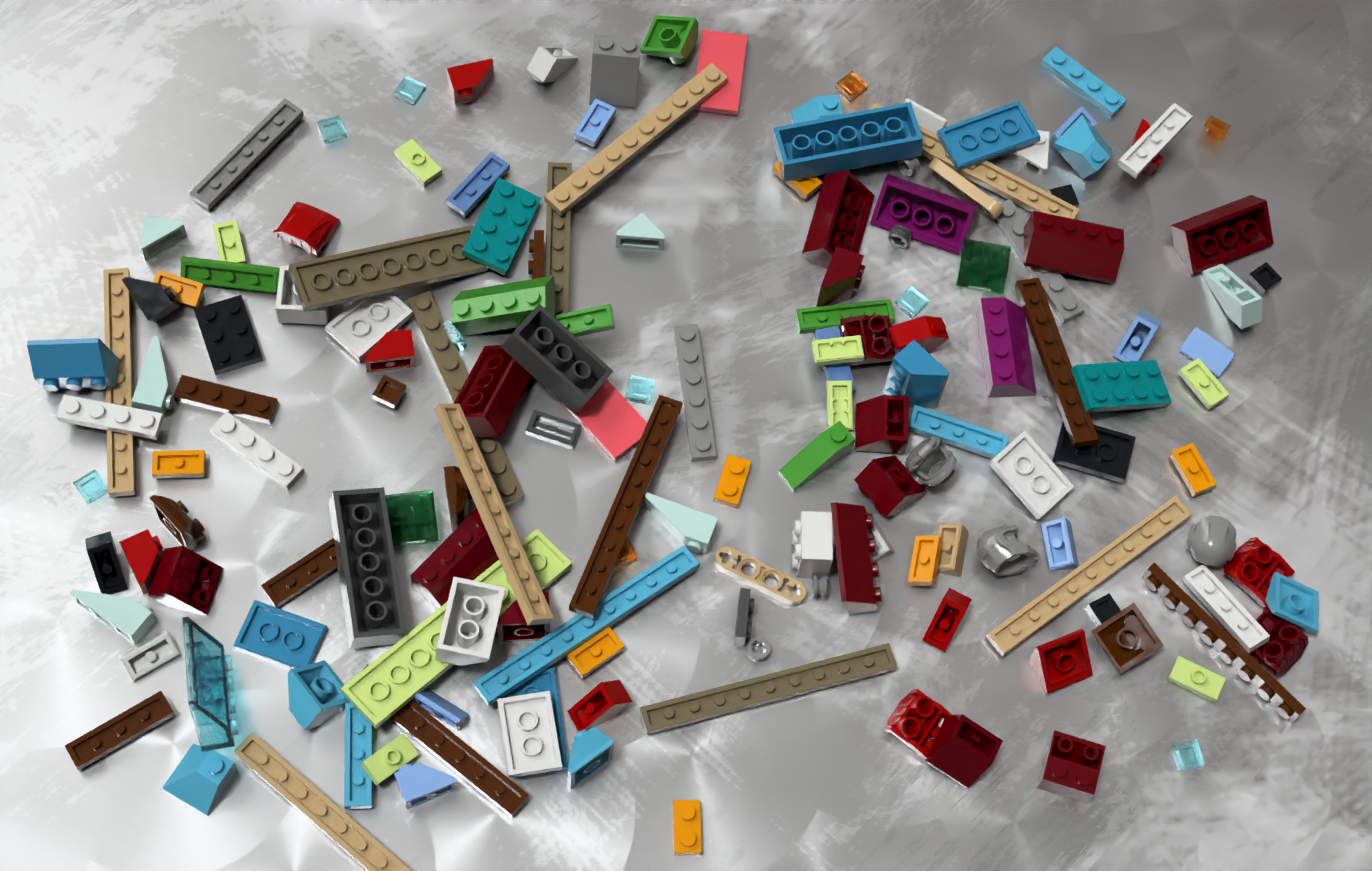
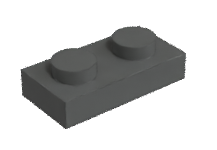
(743, 627)

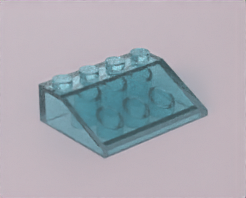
(209, 688)

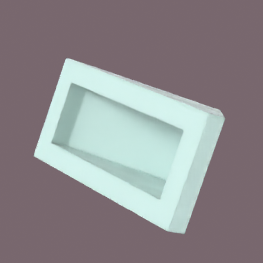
(640, 234)
(160, 235)

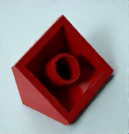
(1062, 661)

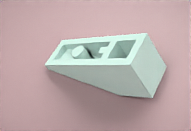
(1235, 297)
(153, 386)
(686, 524)
(117, 612)

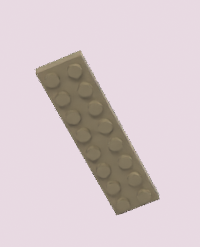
(383, 268)

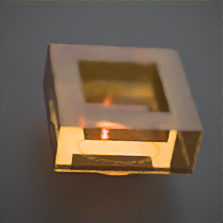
(851, 86)
(1217, 127)
(627, 555)

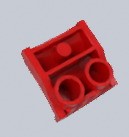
(307, 228)
(1254, 567)
(917, 721)

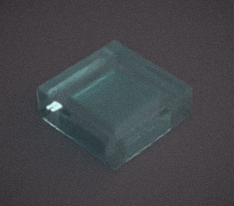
(409, 91)
(332, 129)
(911, 302)
(454, 336)
(639, 389)
(91, 486)
(1187, 755)

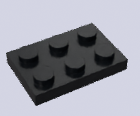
(228, 335)
(1105, 459)

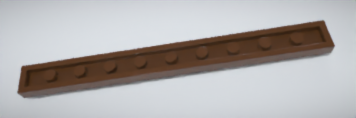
(625, 507)

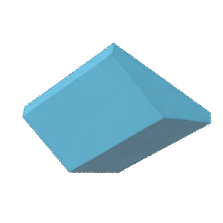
(1293, 602)

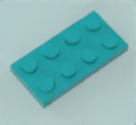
(501, 226)
(1121, 386)

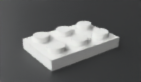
(367, 322)
(1031, 474)
(529, 734)

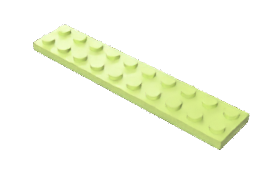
(411, 662)

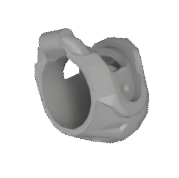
(931, 462)
(1212, 541)
(1000, 545)

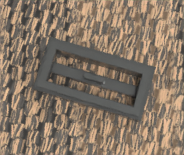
(552, 429)

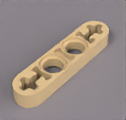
(965, 188)
(762, 572)

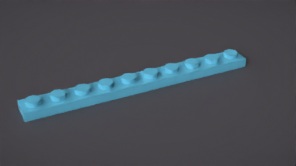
(581, 628)

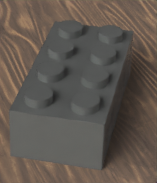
(557, 359)

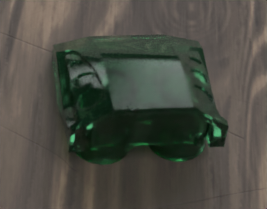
(983, 266)
(412, 517)

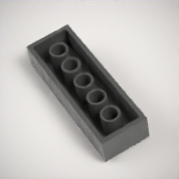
(367, 567)

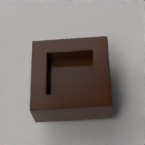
(389, 391)

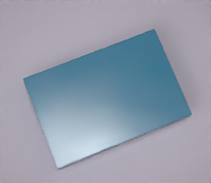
(279, 636)

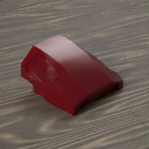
(874, 335)
(1284, 646)

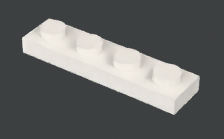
(1154, 140)
(110, 417)
(257, 450)
(1226, 608)

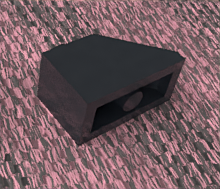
(152, 298)
(106, 563)

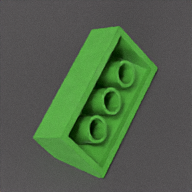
(501, 305)

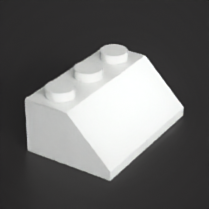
(469, 622)

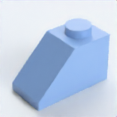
(1137, 337)
(422, 783)

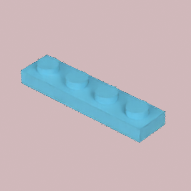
(1083, 82)
(957, 432)
(357, 749)

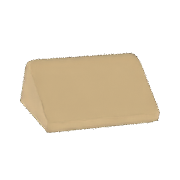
(952, 549)

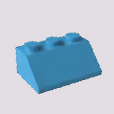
(73, 364)
(917, 376)

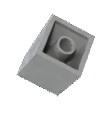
(615, 70)

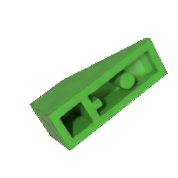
(818, 455)

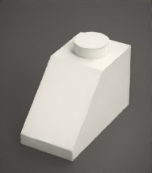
(550, 63)

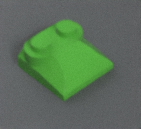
(671, 38)

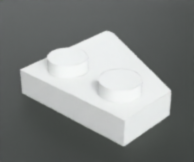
(1035, 153)

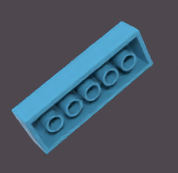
(847, 141)

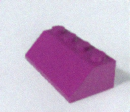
(925, 212)
(1005, 348)

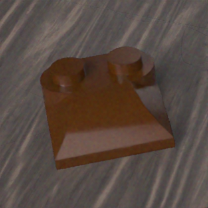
(457, 495)
(177, 522)
(1127, 638)

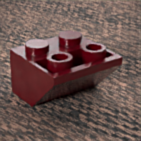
(882, 424)
(185, 580)
(963, 749)
(1071, 767)

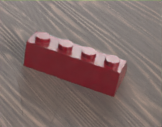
(838, 217)
(1223, 234)
(1073, 247)
(492, 391)
(462, 555)
(855, 558)

